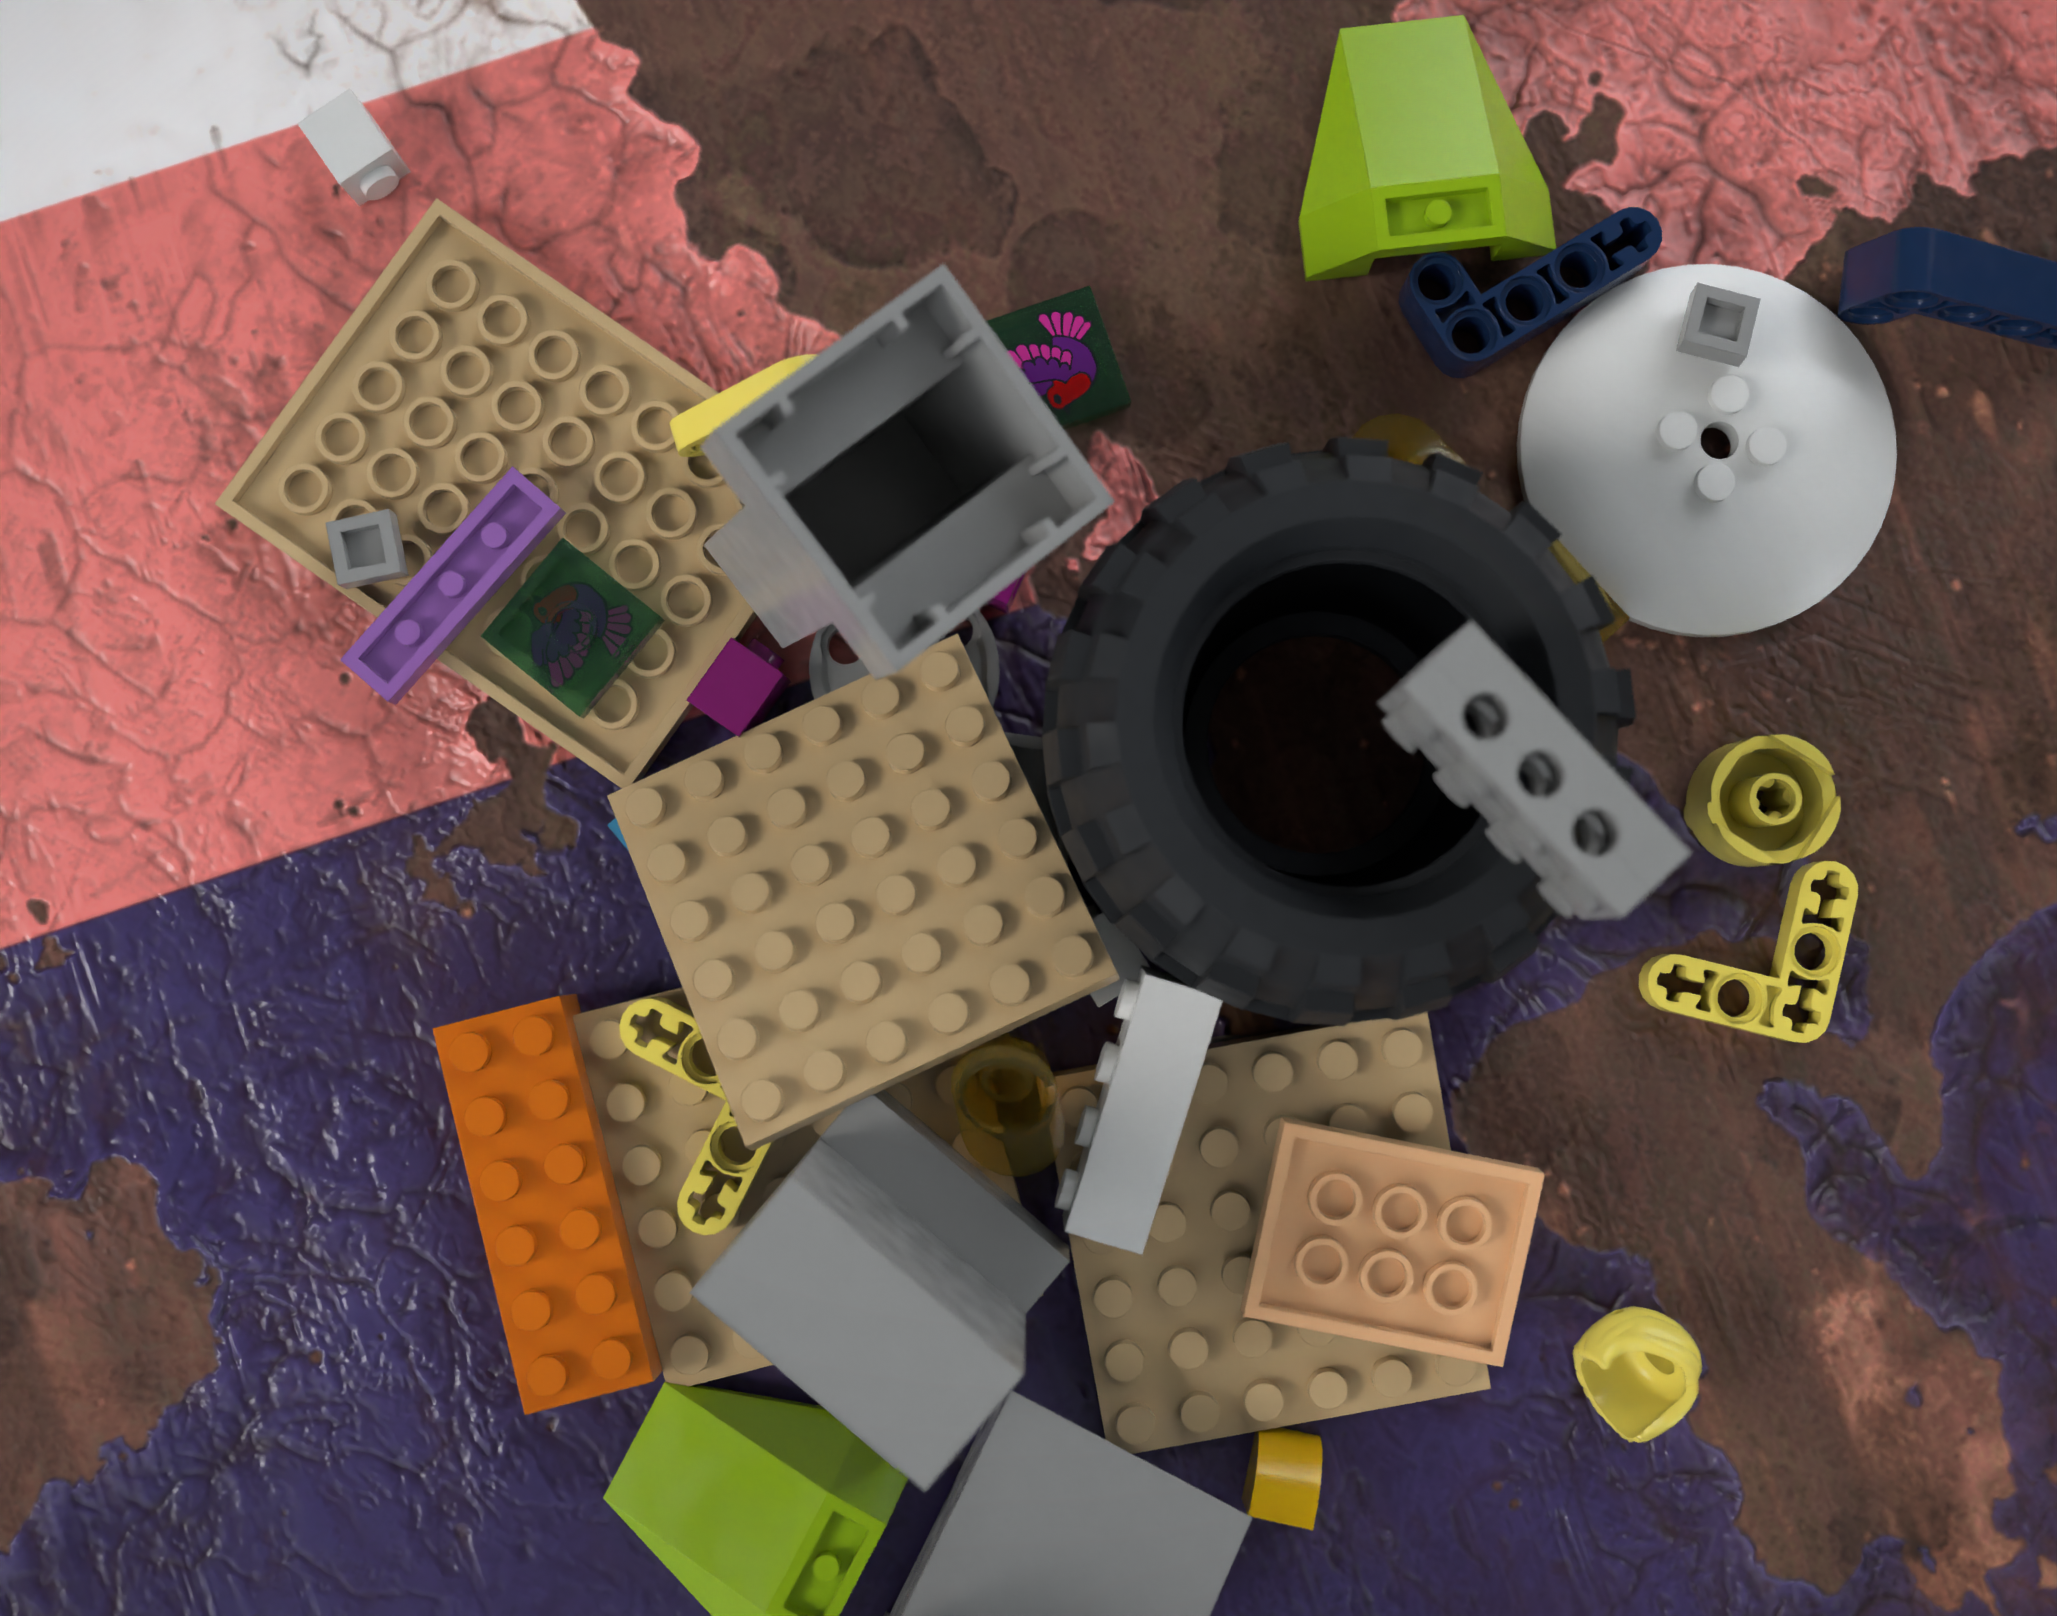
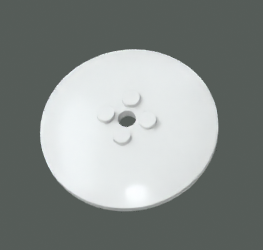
(1658, 522)

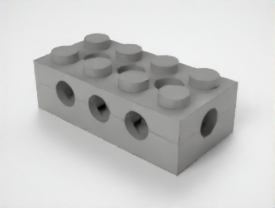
(1621, 841)

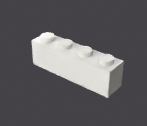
(1139, 1110)

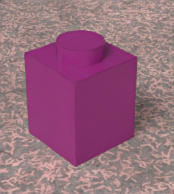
(740, 686)

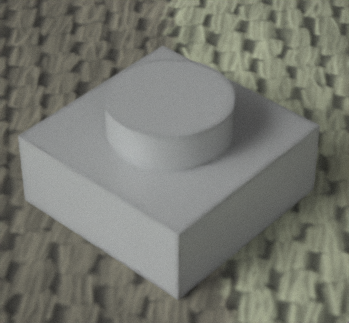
(1718, 324)
(366, 549)

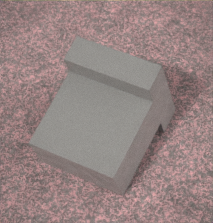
(896, 481)
(889, 1284)
(1068, 1528)

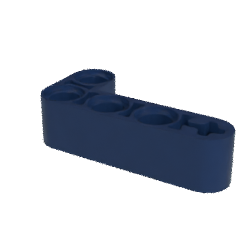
(1950, 281)
(1535, 285)

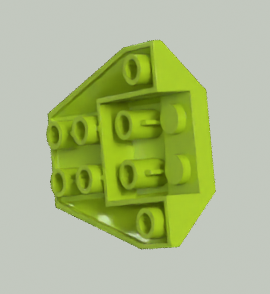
(1417, 155)
(755, 1500)

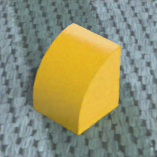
(1284, 1477)

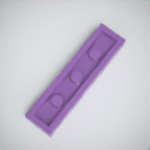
(453, 586)

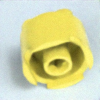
(1796, 790)

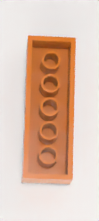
(547, 1204)

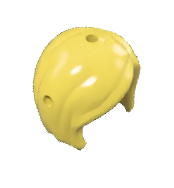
(1638, 1371)

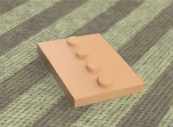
(1391, 1242)

